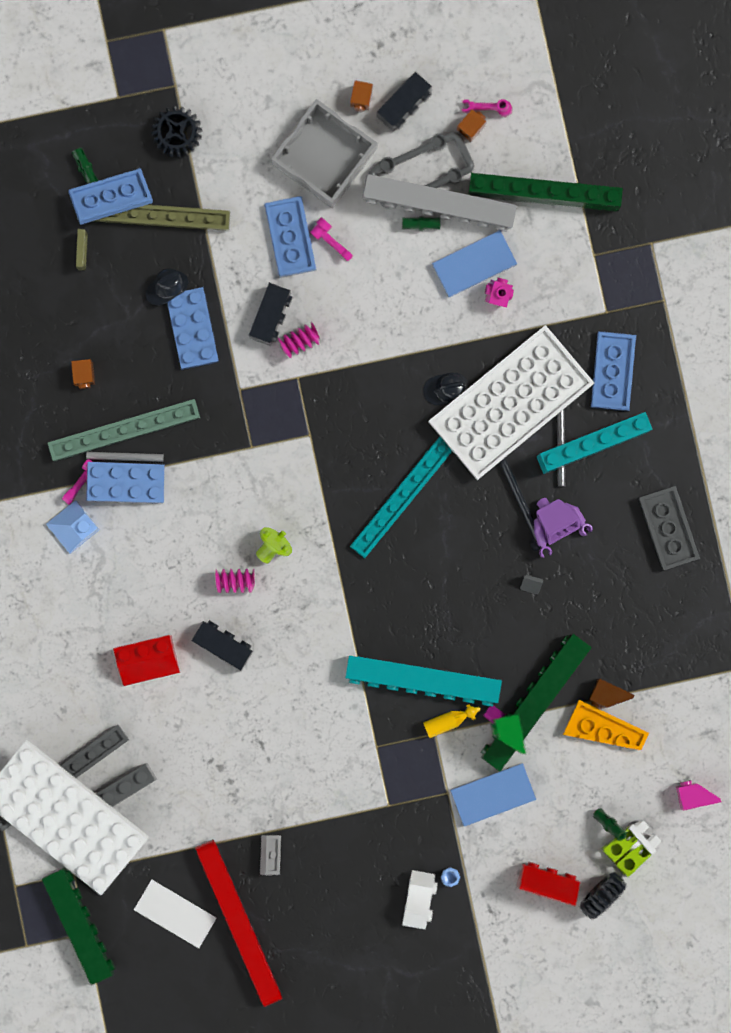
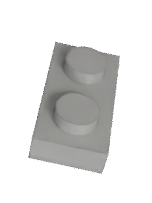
(270, 854)

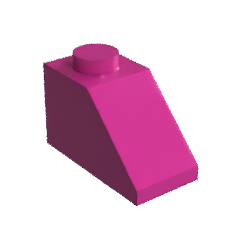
(693, 796)

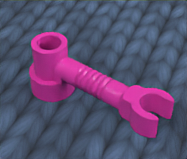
(504, 112)
(321, 230)
(71, 494)

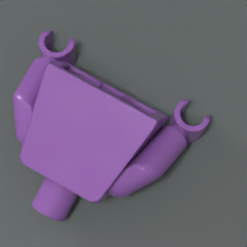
(557, 521)

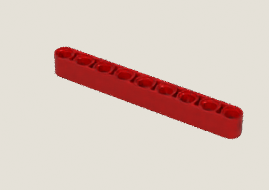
(238, 923)

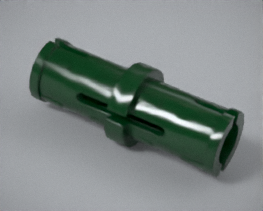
(84, 166)
(420, 223)
(609, 824)

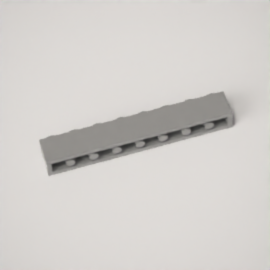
(439, 201)

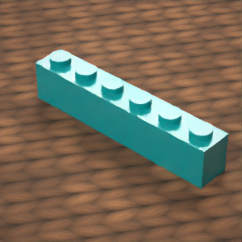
(594, 443)

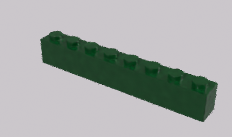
(545, 192)
(539, 696)

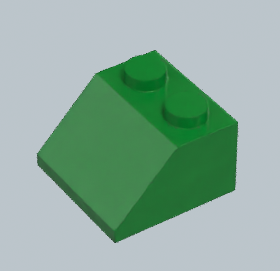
(509, 732)

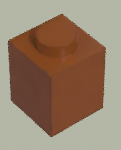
(361, 96)
(471, 125)
(83, 373)

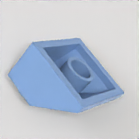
(72, 527)

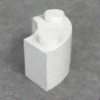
(418, 900)

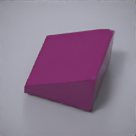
(493, 713)

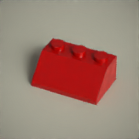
(146, 660)
(548, 883)

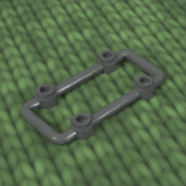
(438, 142)

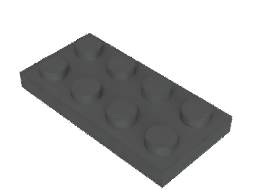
(669, 528)

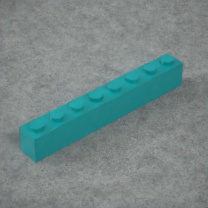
(423, 679)

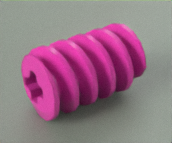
(300, 340)
(235, 581)

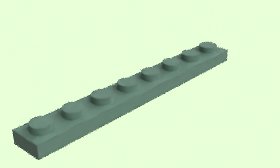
(123, 430)

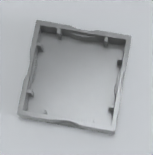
(324, 153)

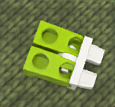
(636, 844)

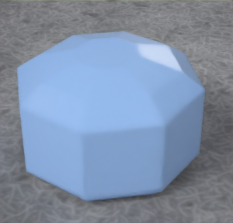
(450, 877)

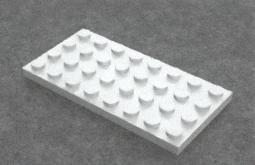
(511, 402)
(66, 818)

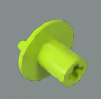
(273, 544)

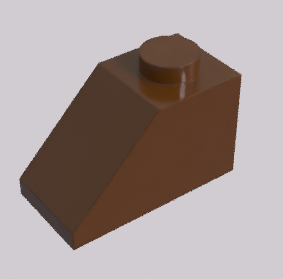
(608, 695)

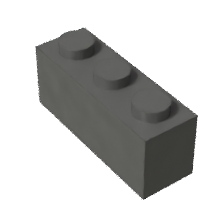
(127, 785)

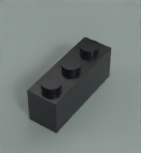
(404, 102)
(270, 314)
(223, 645)

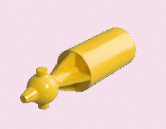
(449, 721)

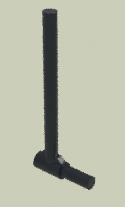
(521, 501)

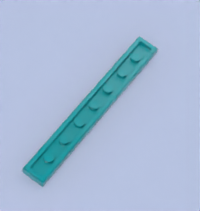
(401, 498)

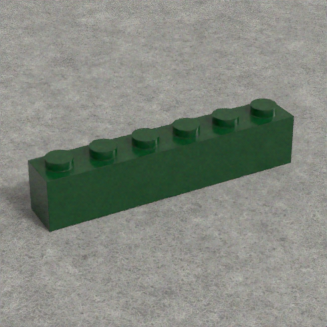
(78, 926)

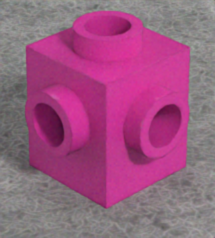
(492, 289)

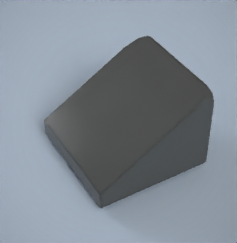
(531, 584)

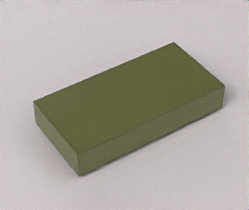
(81, 249)

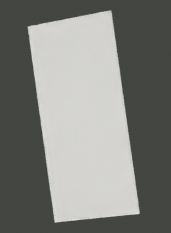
(175, 913)

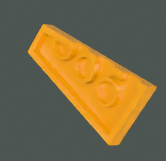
(596, 725)

